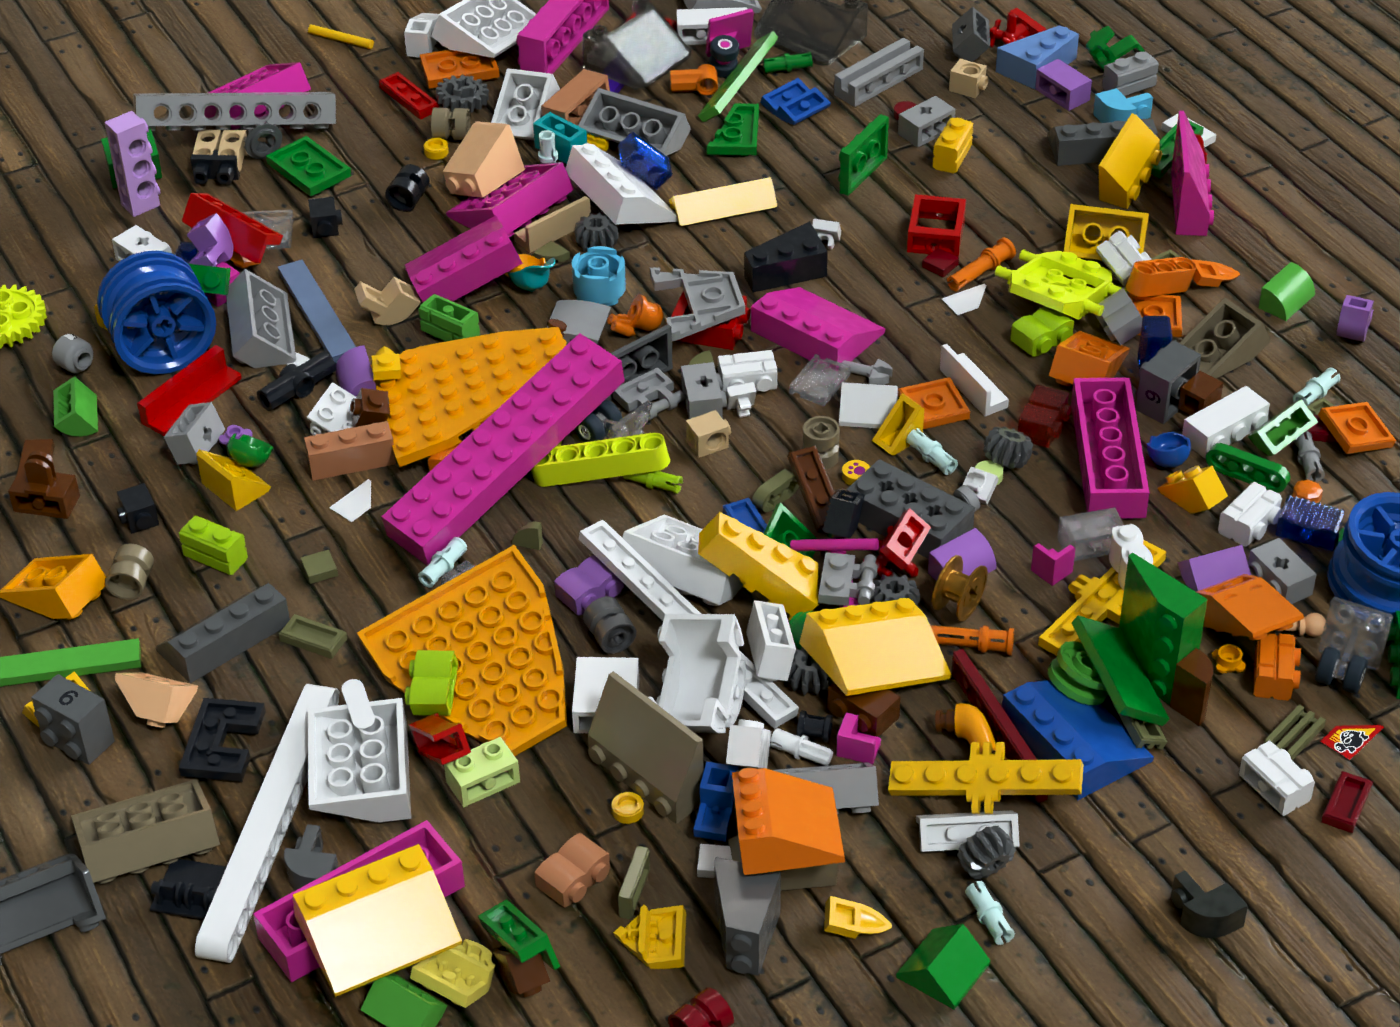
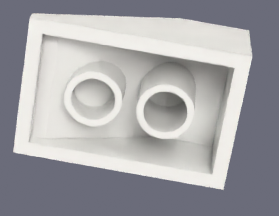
(522, 100)

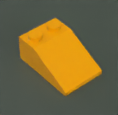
(56, 585)

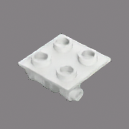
(331, 411)

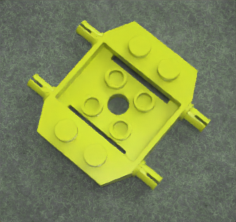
(1044, 282)

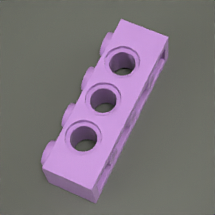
(133, 163)

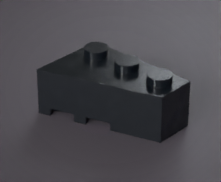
(786, 260)

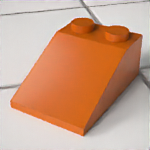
(1086, 357)

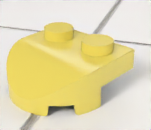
(458, 973)

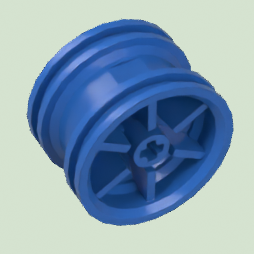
(162, 306)
(1368, 556)

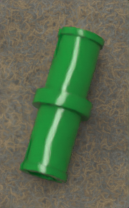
(787, 62)

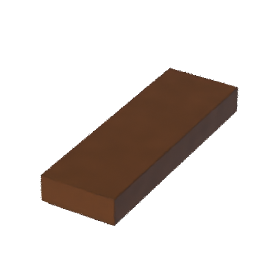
(812, 482)

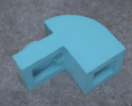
(1114, 106)

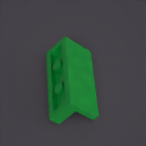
(518, 933)

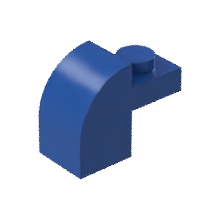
(717, 802)

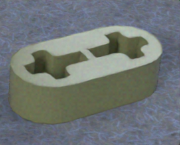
(775, 490)

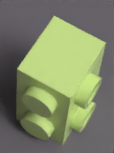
(482, 772)

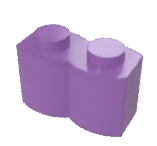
(585, 584)

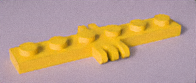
(1095, 601)
(986, 777)

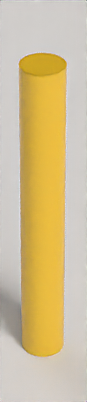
(340, 36)

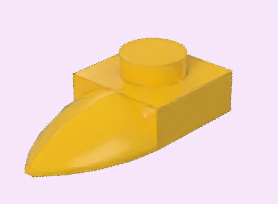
(386, 365)
(852, 918)

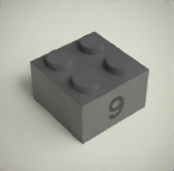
(1163, 379)
(73, 719)

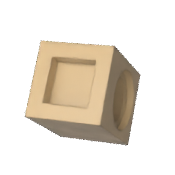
(968, 78)
(707, 433)

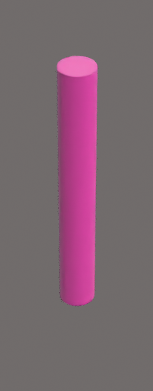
(835, 544)

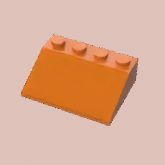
(785, 822)

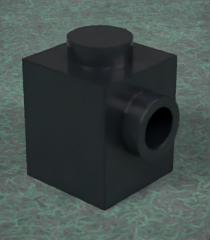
(324, 217)
(137, 508)

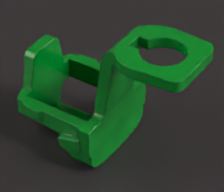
(1105, 55)

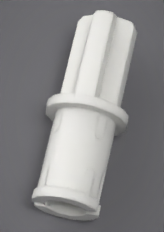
(800, 747)

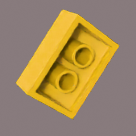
(1128, 163)
(1094, 225)

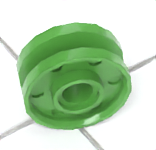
(1076, 676)

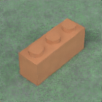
(575, 96)
(350, 450)

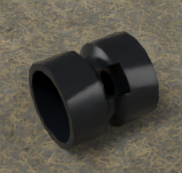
(407, 188)

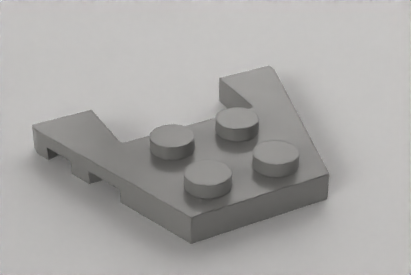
(710, 297)

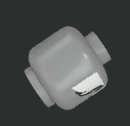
(72, 353)

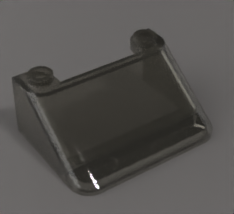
(815, 27)
(636, 50)

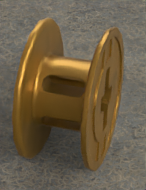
(959, 587)

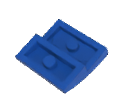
(794, 101)

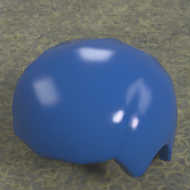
(1169, 449)

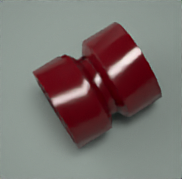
(706, 1010)

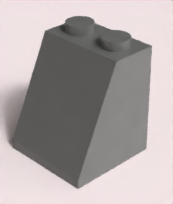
(745, 914)

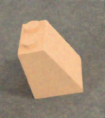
(483, 160)

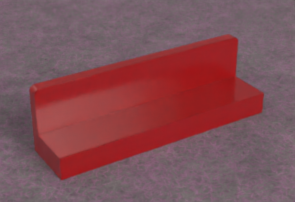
(247, 234)
(196, 383)

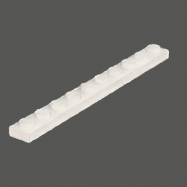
(664, 599)

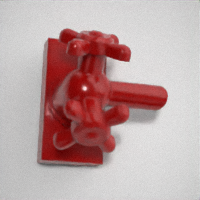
(1018, 27)
(902, 544)

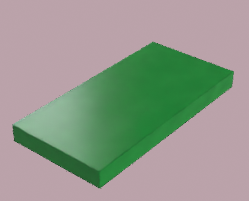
(1120, 671)

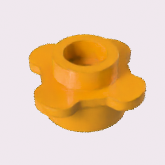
(1229, 659)

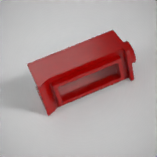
(433, 739)

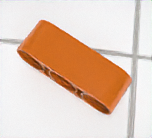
(1160, 276)

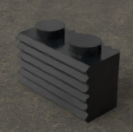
(843, 513)

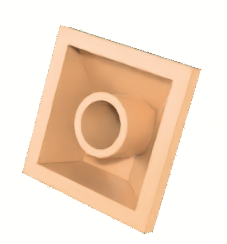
(156, 697)

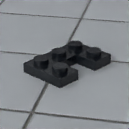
(205, 751)

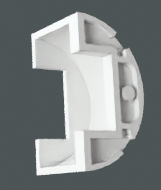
(703, 670)

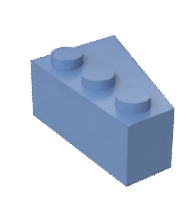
(1023, 57)

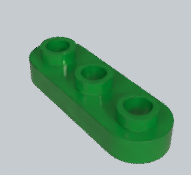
(1247, 467)

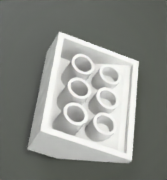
(482, 26)
(615, 188)
(673, 552)
(359, 769)

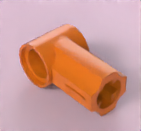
(695, 80)

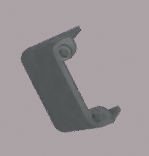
(47, 901)

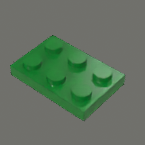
(863, 154)
(308, 166)

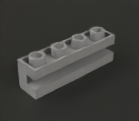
(878, 72)

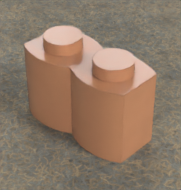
(572, 870)

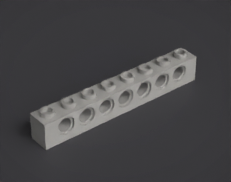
(323, 115)

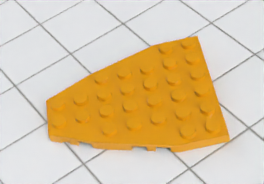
(459, 385)
(503, 646)

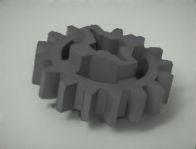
(462, 93)

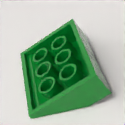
(1160, 621)

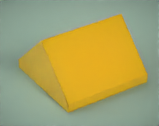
(230, 480)

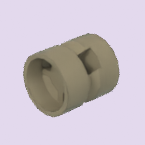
(442, 121)
(825, 434)
(129, 571)

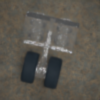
(608, 422)
(1354, 636)

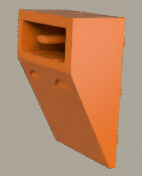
(1248, 608)

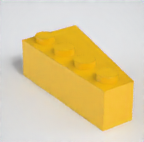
(761, 563)

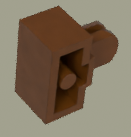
(42, 490)

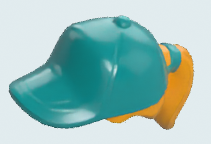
(532, 273)

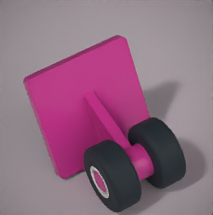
(725, 38)

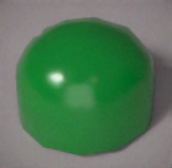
(249, 451)

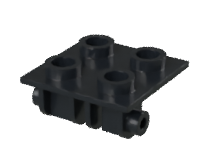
(187, 888)

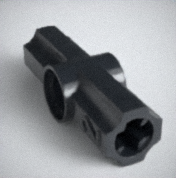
(296, 380)

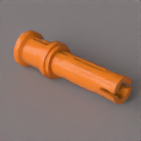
(988, 260)
(983, 643)

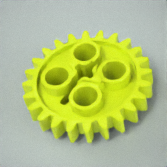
(20, 314)

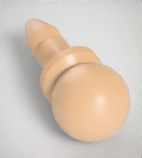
(1312, 625)

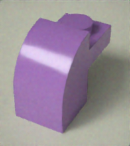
(212, 241)
(1355, 318)

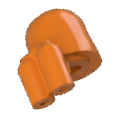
(641, 315)

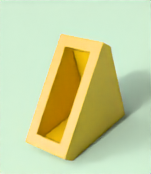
(901, 420)

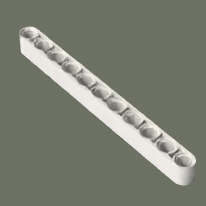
(261, 834)

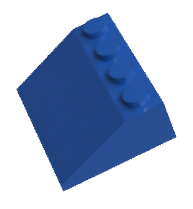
(1066, 729)

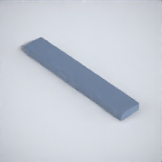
(316, 309)

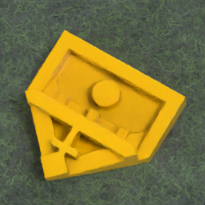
(656, 937)

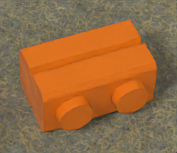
(1275, 667)

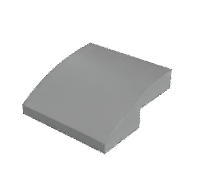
(582, 318)

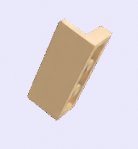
(552, 225)

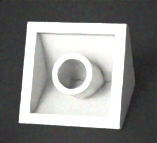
(866, 404)

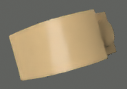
(391, 304)

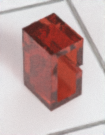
(1044, 415)

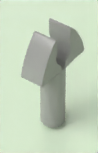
(877, 373)

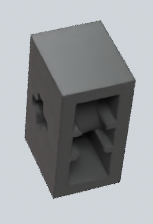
(971, 35)

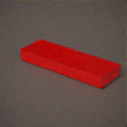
(408, 95)

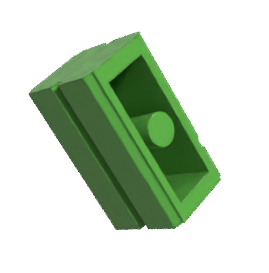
(448, 319)

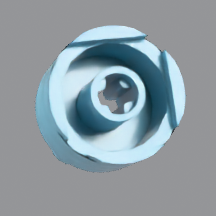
(599, 275)

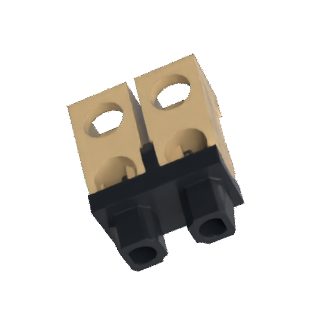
(219, 157)

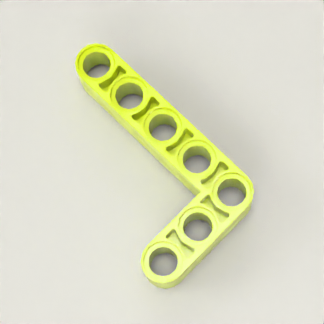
(602, 459)

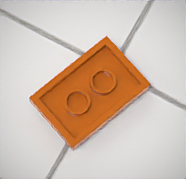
(450, 62)

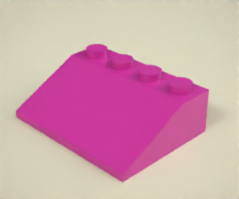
(269, 78)
(1190, 183)
(517, 199)
(464, 262)
(812, 325)

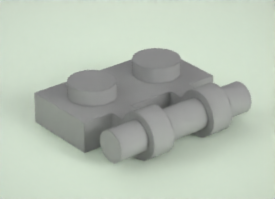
(649, 387)
(837, 578)

